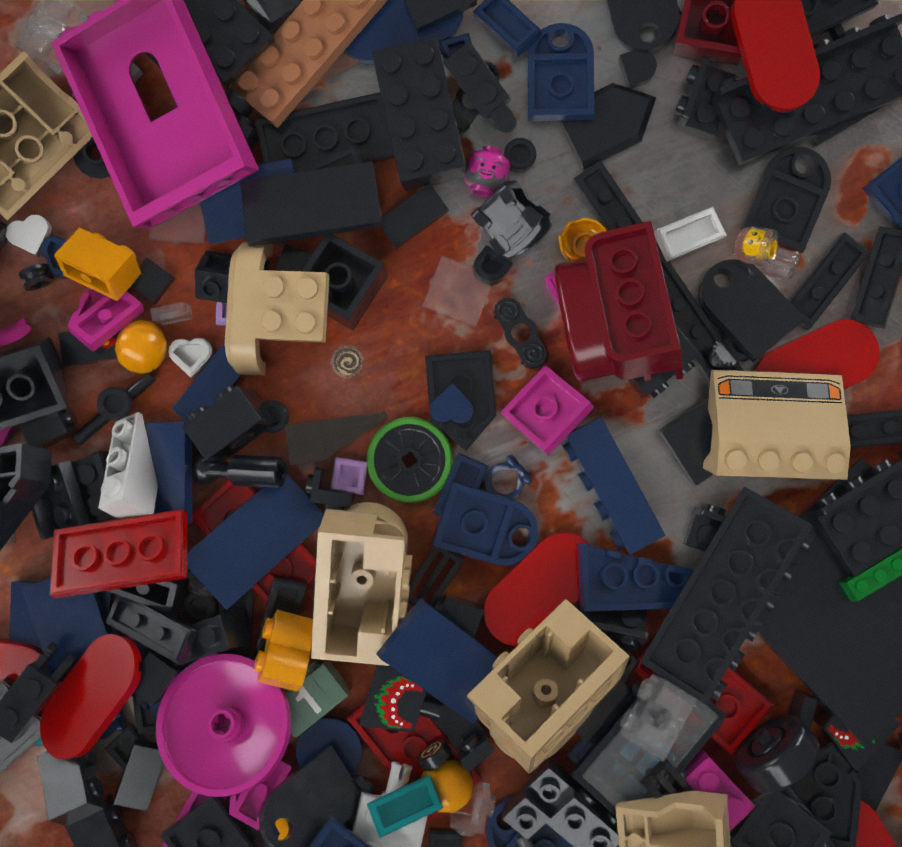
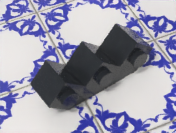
(23, 480)

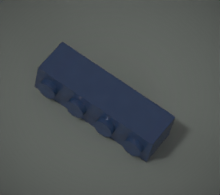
(613, 486)

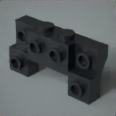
(564, 805)

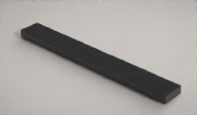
(616, 212)

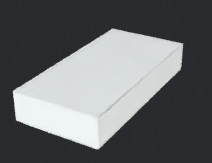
(689, 234)

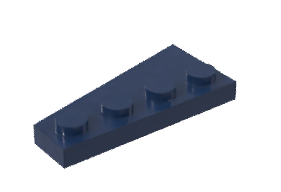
(626, 582)

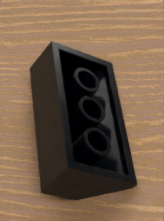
(31, 383)

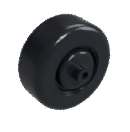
(777, 754)

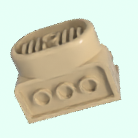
(359, 582)
(547, 685)

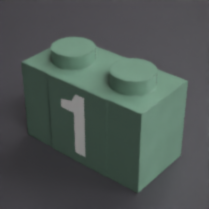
(320, 693)

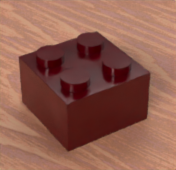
(707, 31)

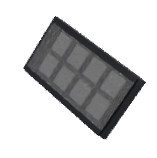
(617, 766)

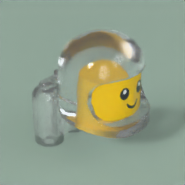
(761, 248)

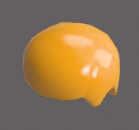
(575, 236)
(141, 347)
(452, 785)

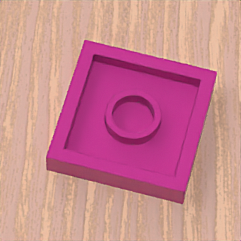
(547, 410)

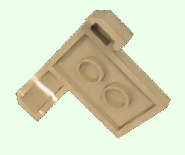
(270, 307)

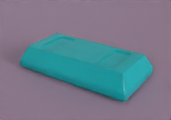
(404, 806)

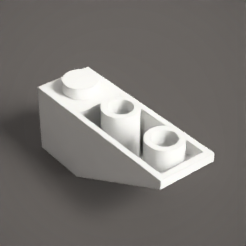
(129, 476)

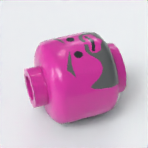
(486, 171)

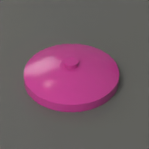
(222, 726)

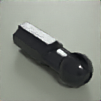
(241, 470)

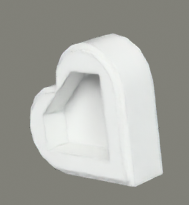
(29, 233)
(191, 355)

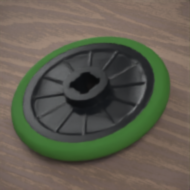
(397, 440)

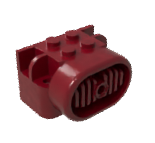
(618, 307)

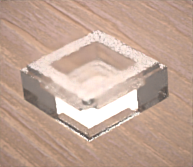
(171, 313)

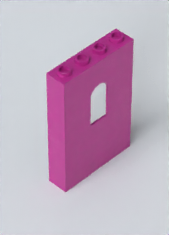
(181, 155)

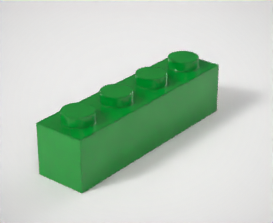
(873, 577)

